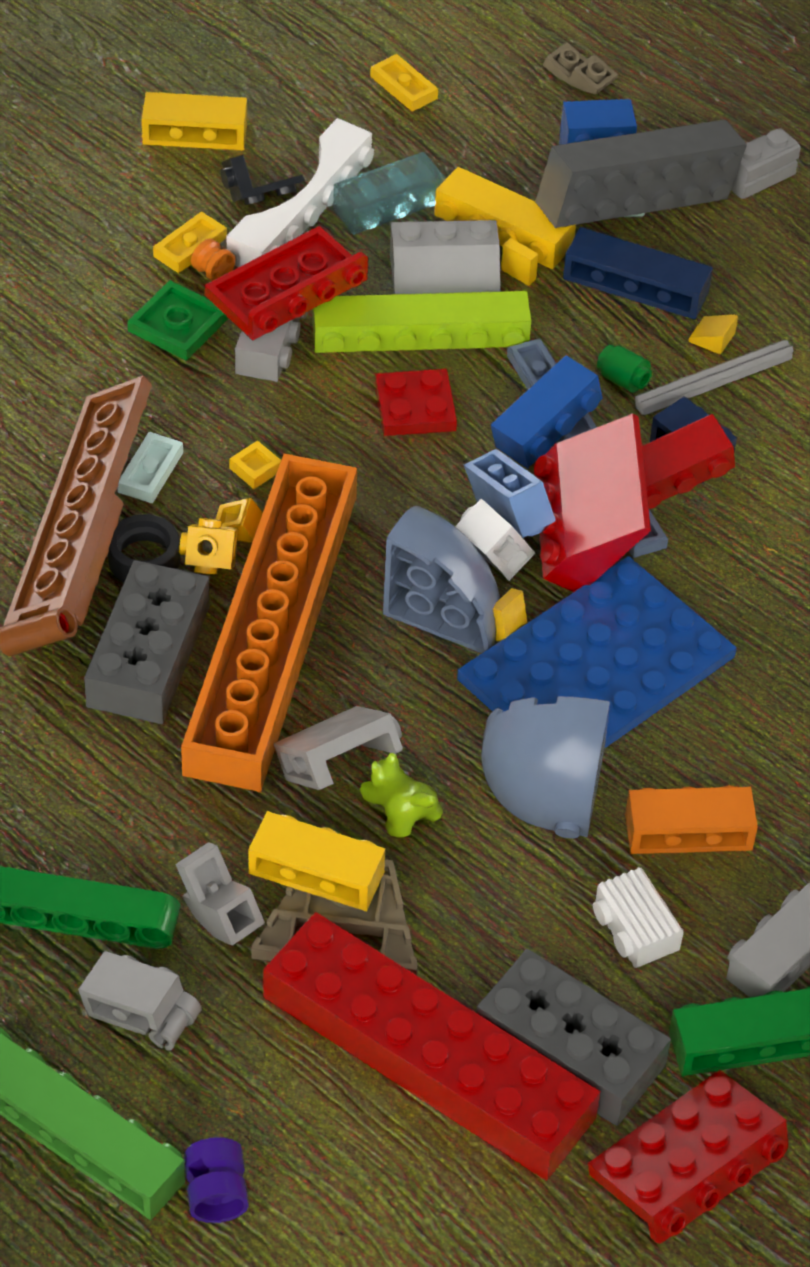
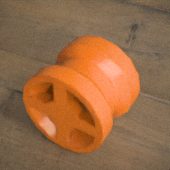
(212, 259)

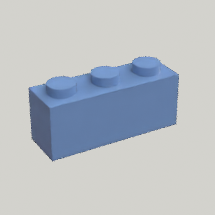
(510, 492)

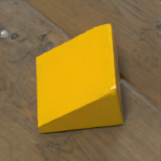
(714, 332)
(242, 515)

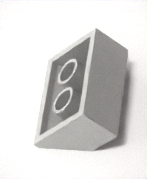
(445, 257)

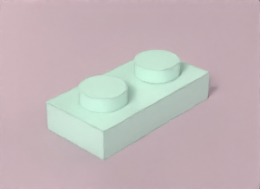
(150, 467)

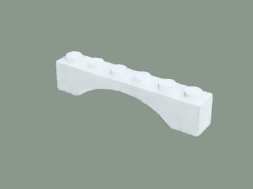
(342, 154)

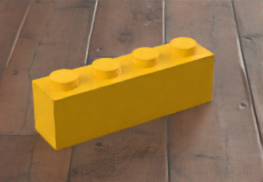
(474, 198)

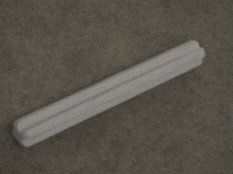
(714, 377)

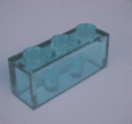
(387, 193)

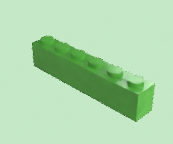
(87, 1131)

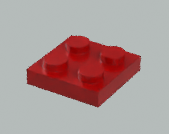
(415, 402)

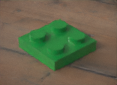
(177, 320)

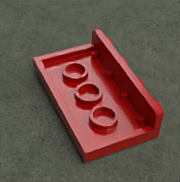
(287, 282)
(692, 1154)

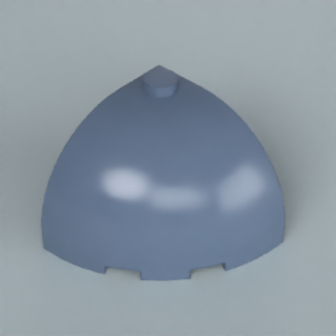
(439, 581)
(547, 761)

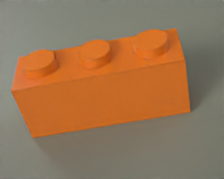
(691, 820)

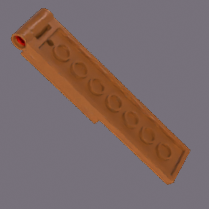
(76, 522)

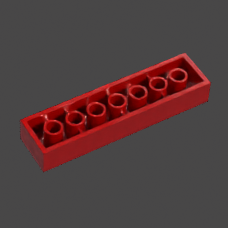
(431, 1045)

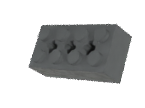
(147, 642)
(578, 1031)

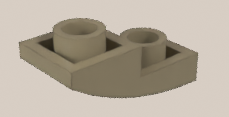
(582, 73)

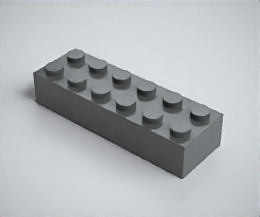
(640, 173)

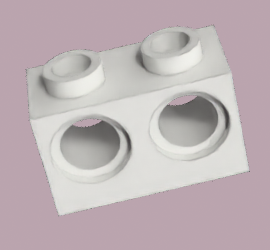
(495, 539)

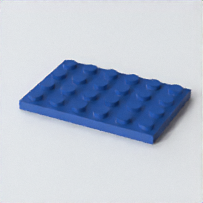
(607, 642)

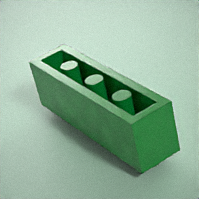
(741, 1031)

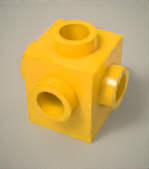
(223, 542)

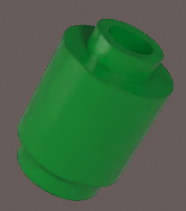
(624, 368)

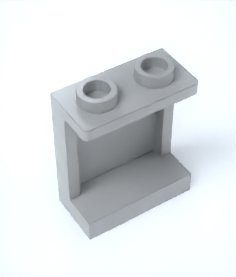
(306, 752)

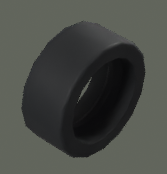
(143, 528)

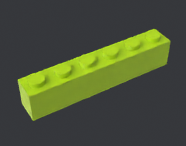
(422, 321)

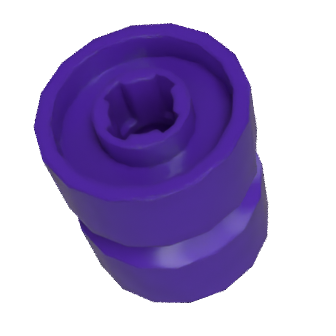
(216, 1180)

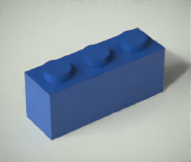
(546, 411)

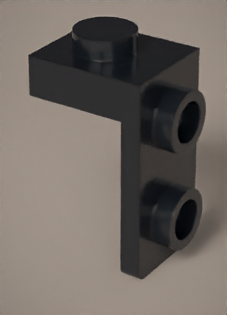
(237, 179)

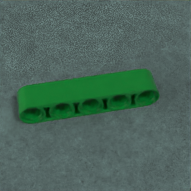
(87, 908)

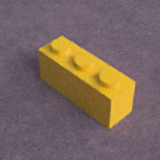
(194, 121)
(316, 860)

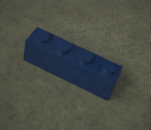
(637, 273)

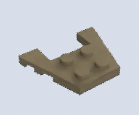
(383, 919)

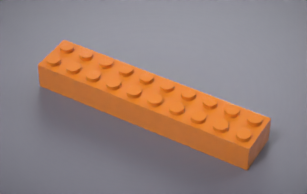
(269, 624)

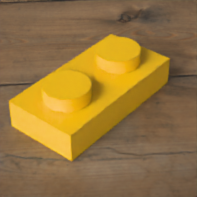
(404, 82)
(179, 246)

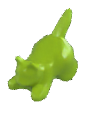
(401, 796)

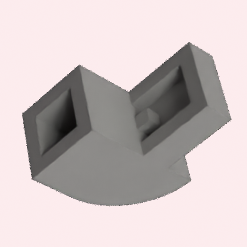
(214, 899)

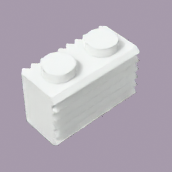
(637, 917)

